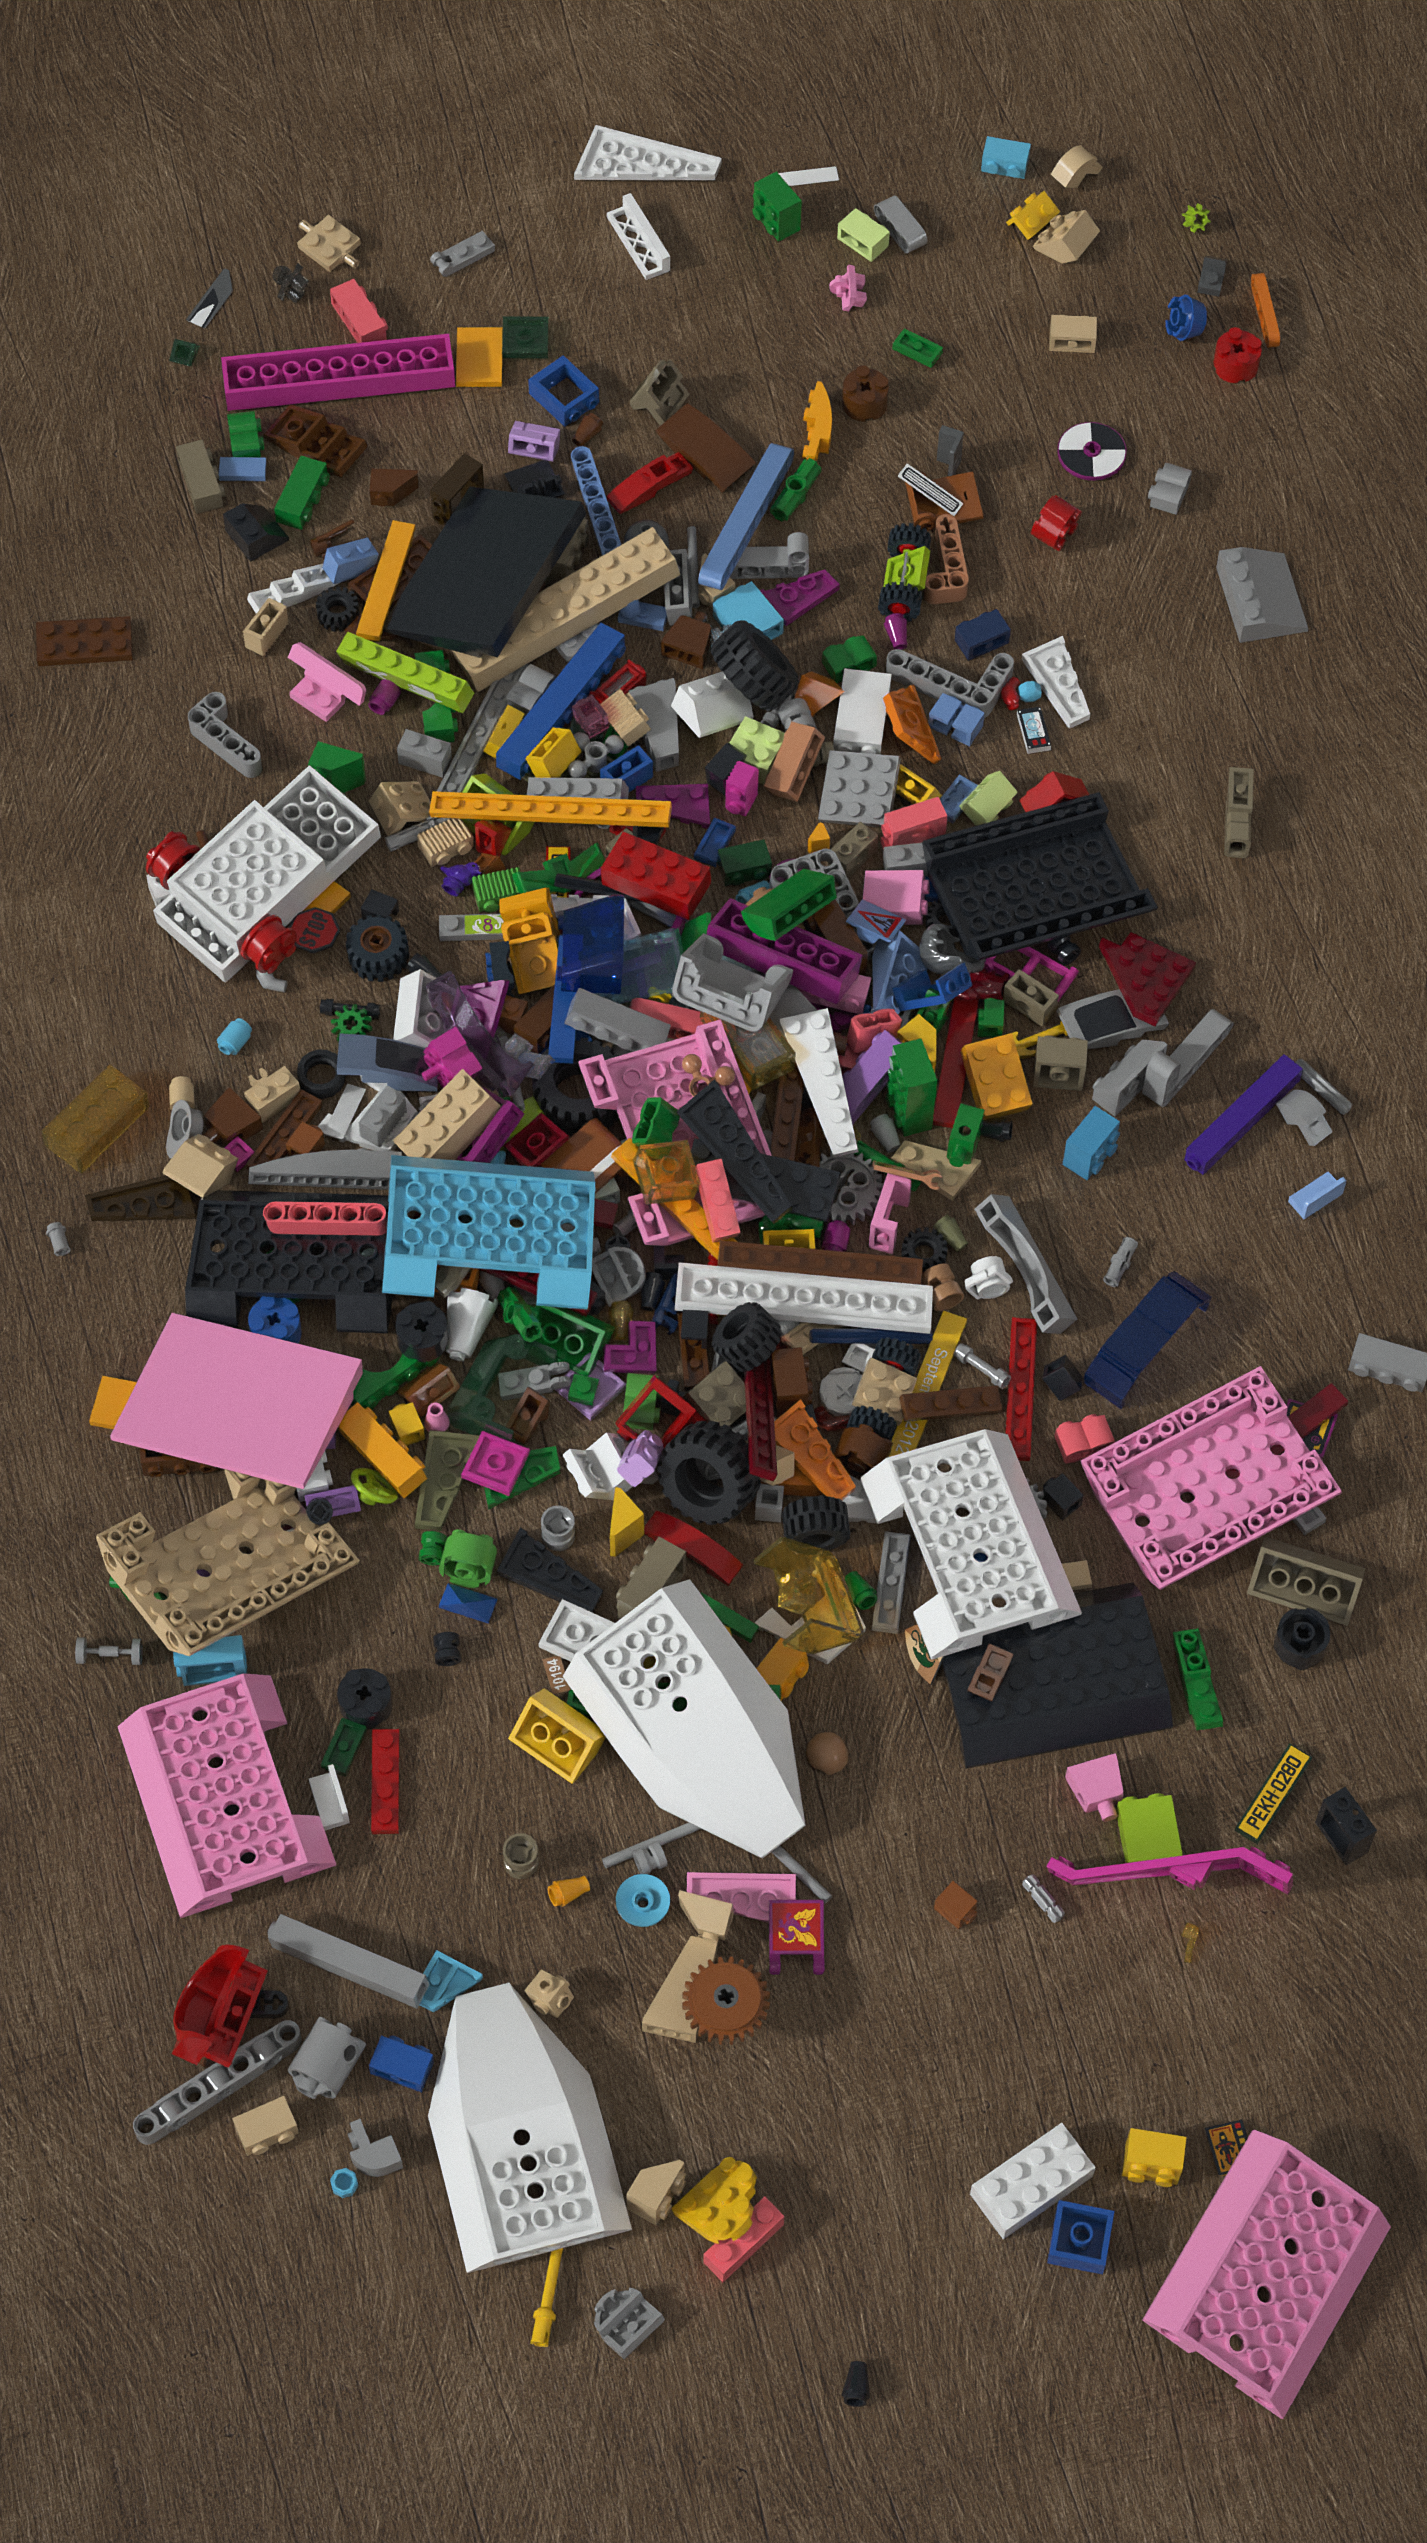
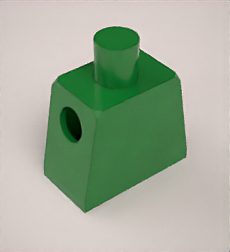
(961, 1145)

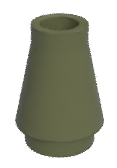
(952, 1233)

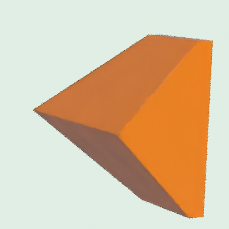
(817, 691)

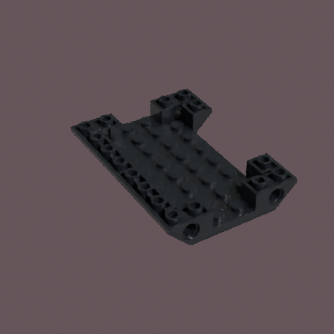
(290, 1269)

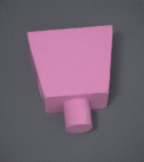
(1097, 1785)

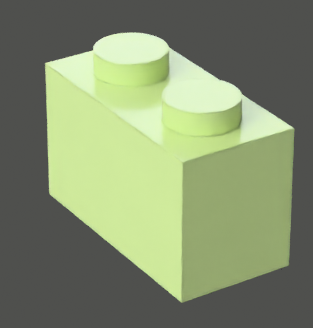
(863, 234)
(989, 799)

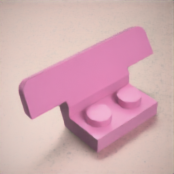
(324, 684)

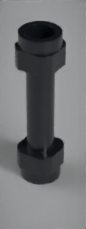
(328, 1007)

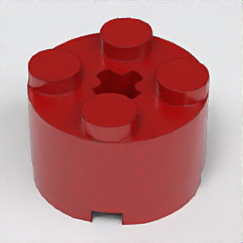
(1237, 355)
(1055, 522)

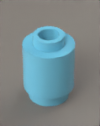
(234, 1037)

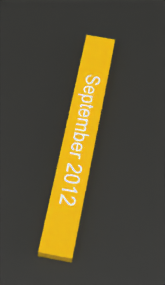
(930, 1377)

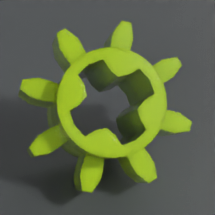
(1190, 217)

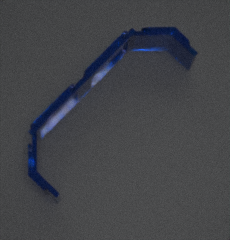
(1143, 1336)

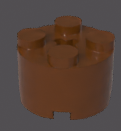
(865, 394)
(861, 1449)

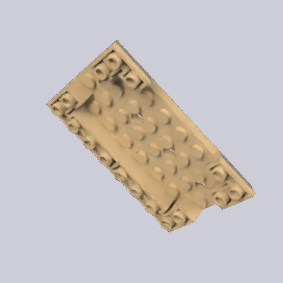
(239, 1584)

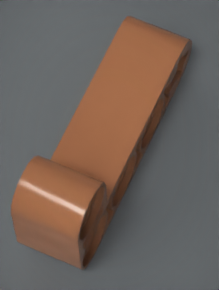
(952, 582)

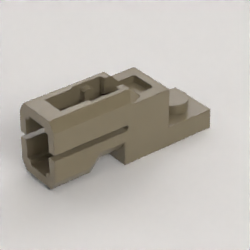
(1238, 811)

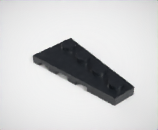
(541, 1571)

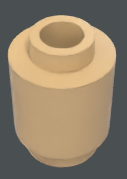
(181, 1089)

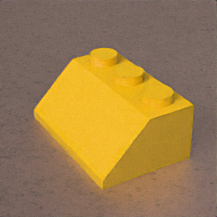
(557, 1735)

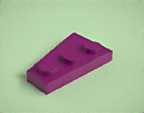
(802, 595)

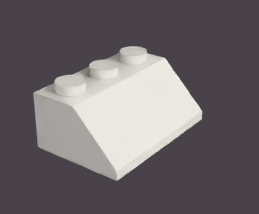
(711, 704)
(415, 1017)

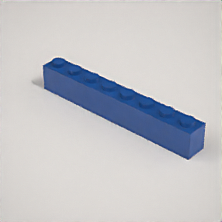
(555, 705)

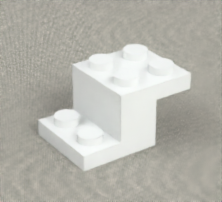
(597, 1467)

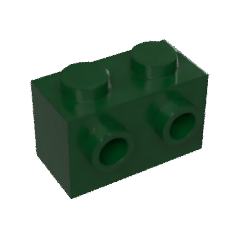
(744, 862)

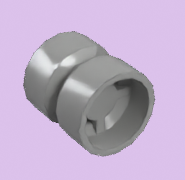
(795, 711)
(558, 1528)

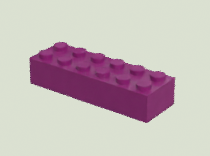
(816, 963)

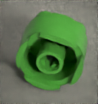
(468, 1559)

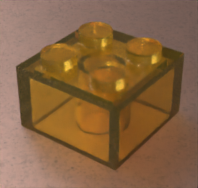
(666, 1172)

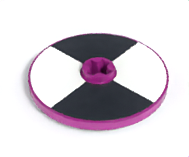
(1107, 447)

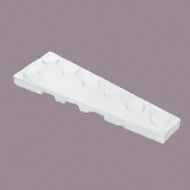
(820, 1069)

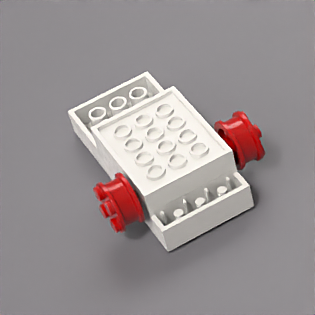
(258, 874)

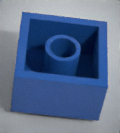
(1080, 2237)

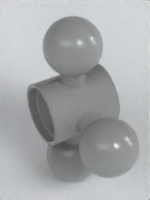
(613, 745)

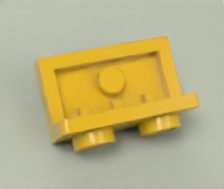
(1034, 215)

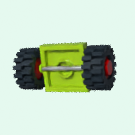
(905, 571)

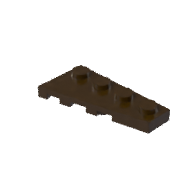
(142, 1201)

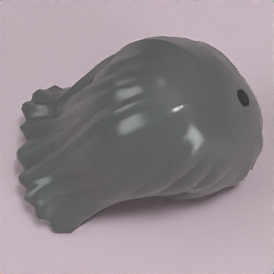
(941, 955)

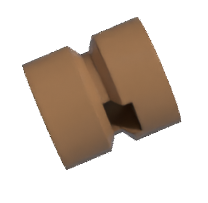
(945, 1289)

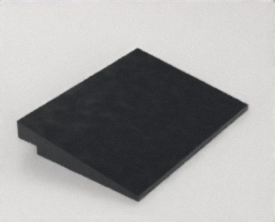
(484, 570)

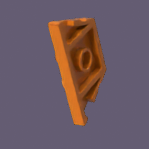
(911, 722)

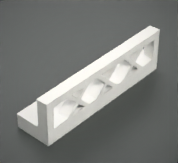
(647, 235)

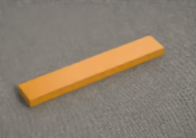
(386, 580)

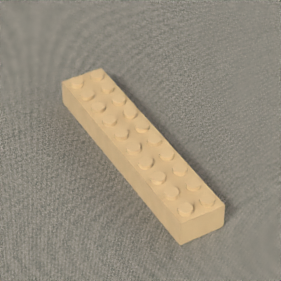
(577, 605)

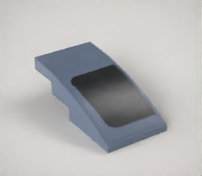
(384, 1062)

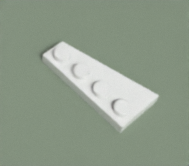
(1053, 670)

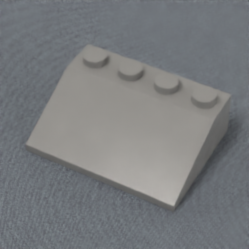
(1260, 593)

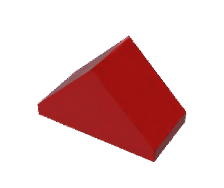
(491, 836)

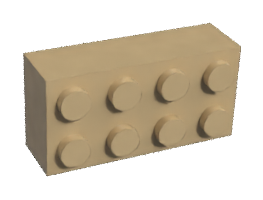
(449, 1120)

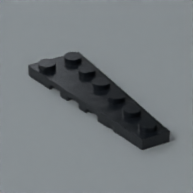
(726, 1138)

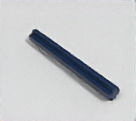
(866, 1336)

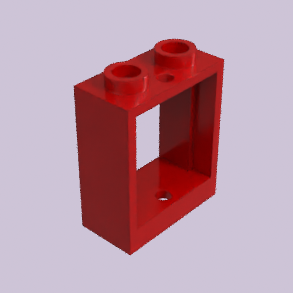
(669, 1394)

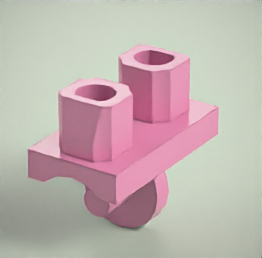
(847, 286)

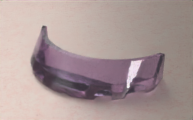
(499, 1069)

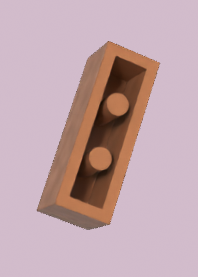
(794, 761)

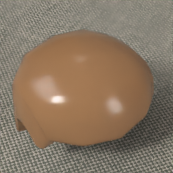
(827, 1752)

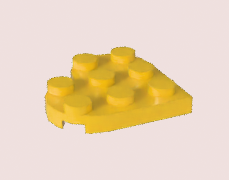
(720, 2202)

